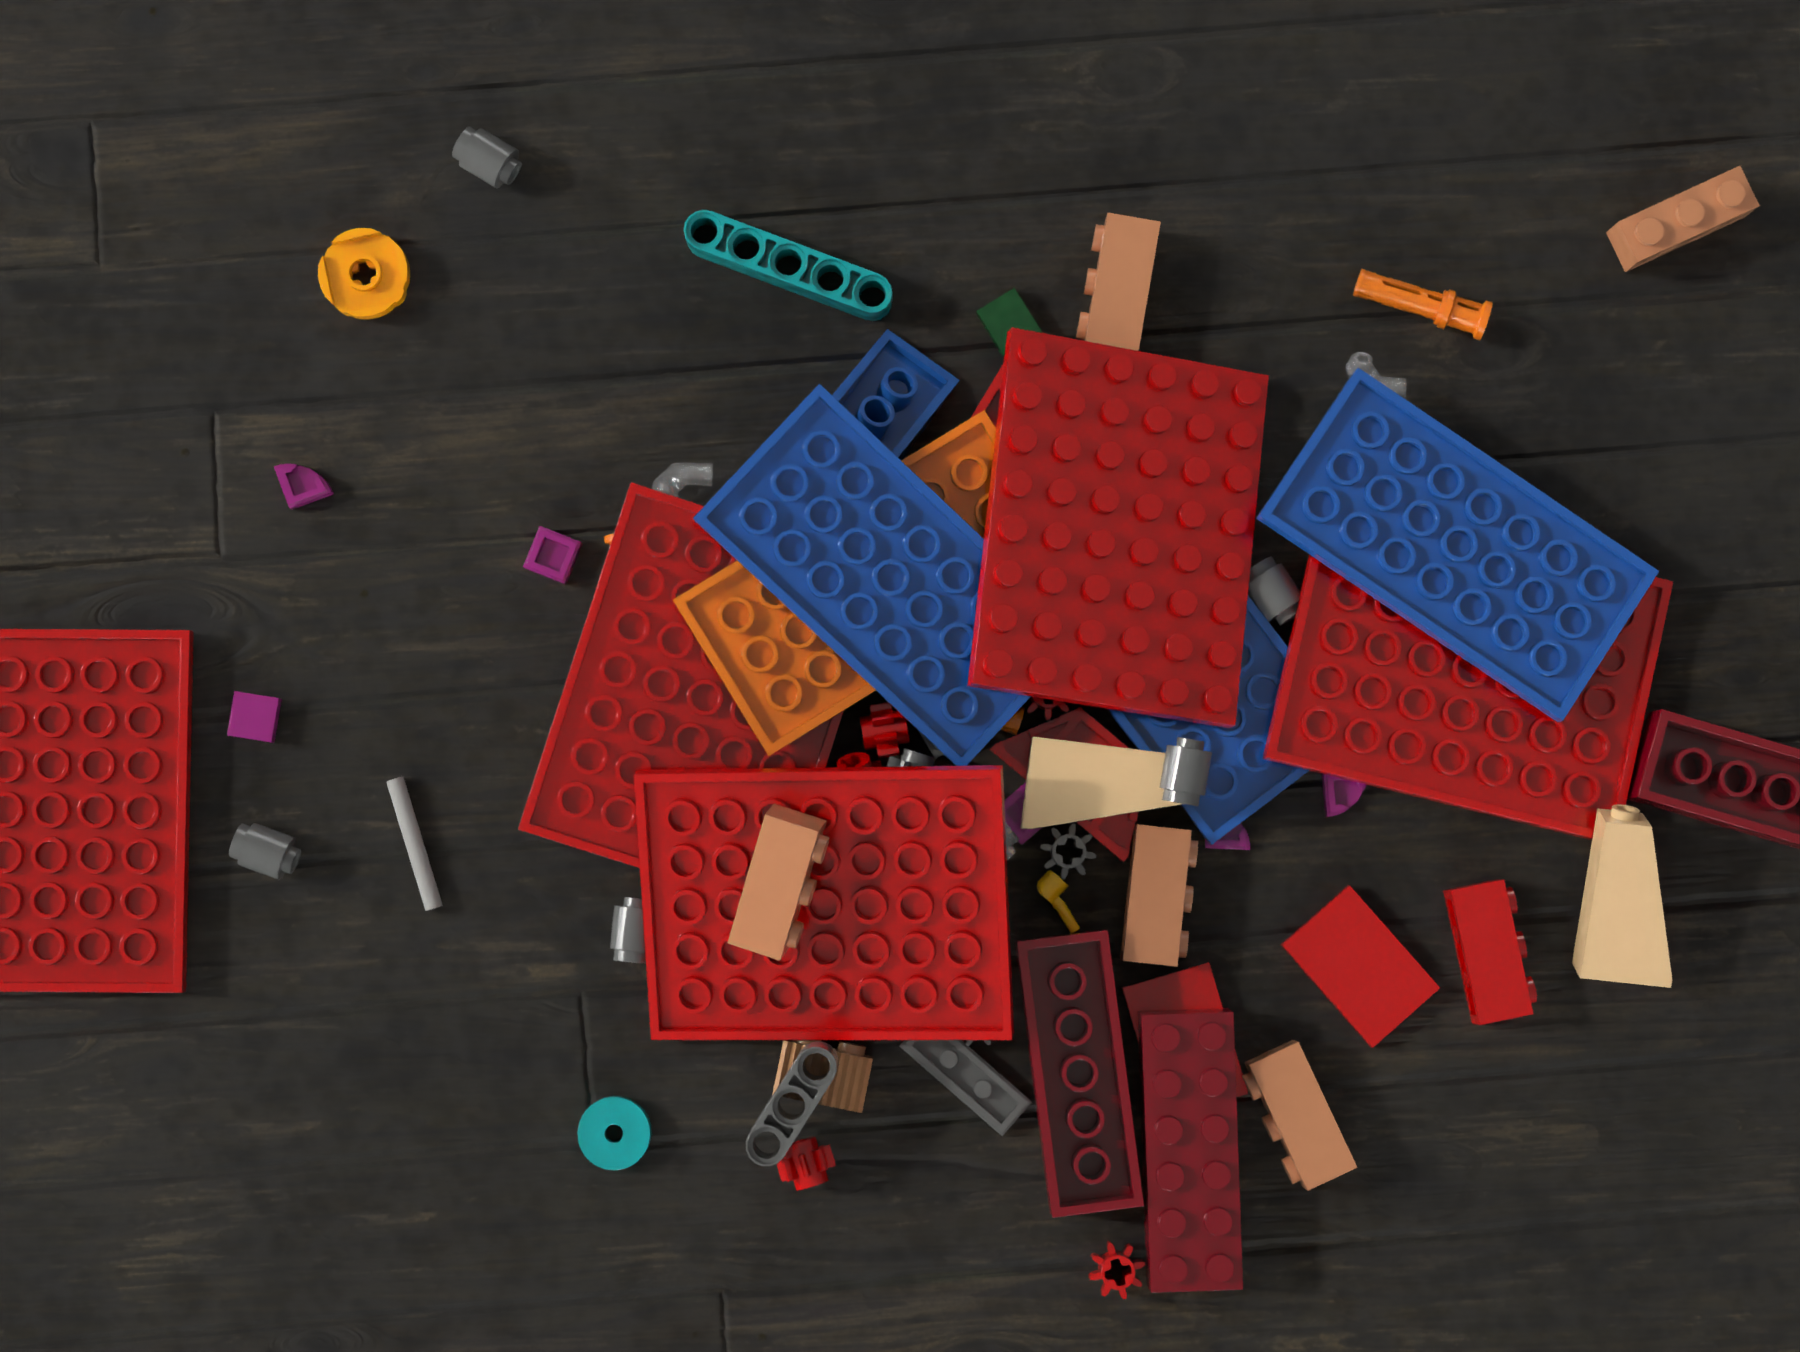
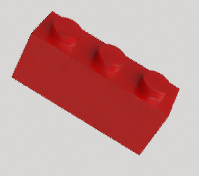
(1490, 951)

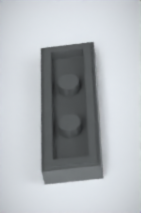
(970, 1080)

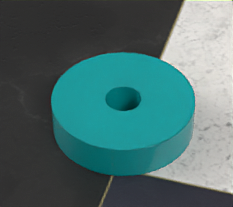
(594, 1139)

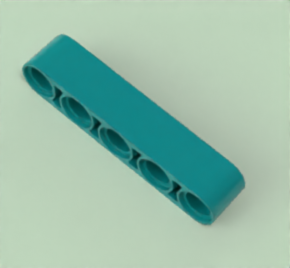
(774, 248)

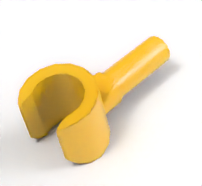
(1051, 887)

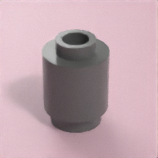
(487, 157)
(1273, 591)
(1185, 771)
(264, 850)
(628, 932)

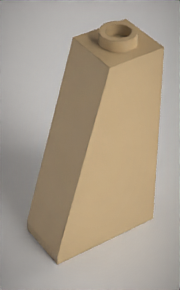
(1088, 782)
(1622, 909)

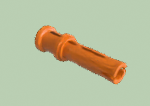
(1444, 308)

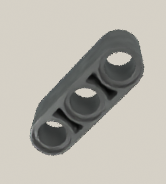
(787, 1125)

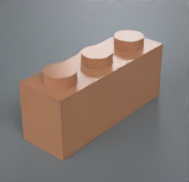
(1682, 218)
(1120, 281)
(779, 882)
(1158, 895)
(1298, 1116)

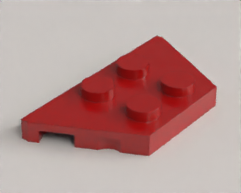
(1077, 726)

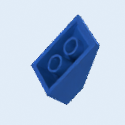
(895, 392)

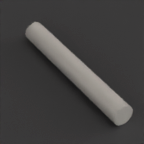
(414, 843)

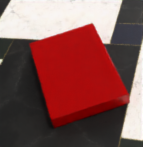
(1360, 966)
(1178, 991)

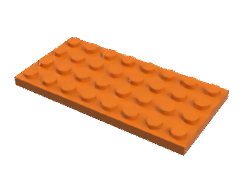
(775, 663)

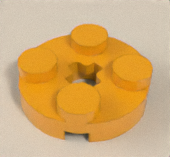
(342, 260)

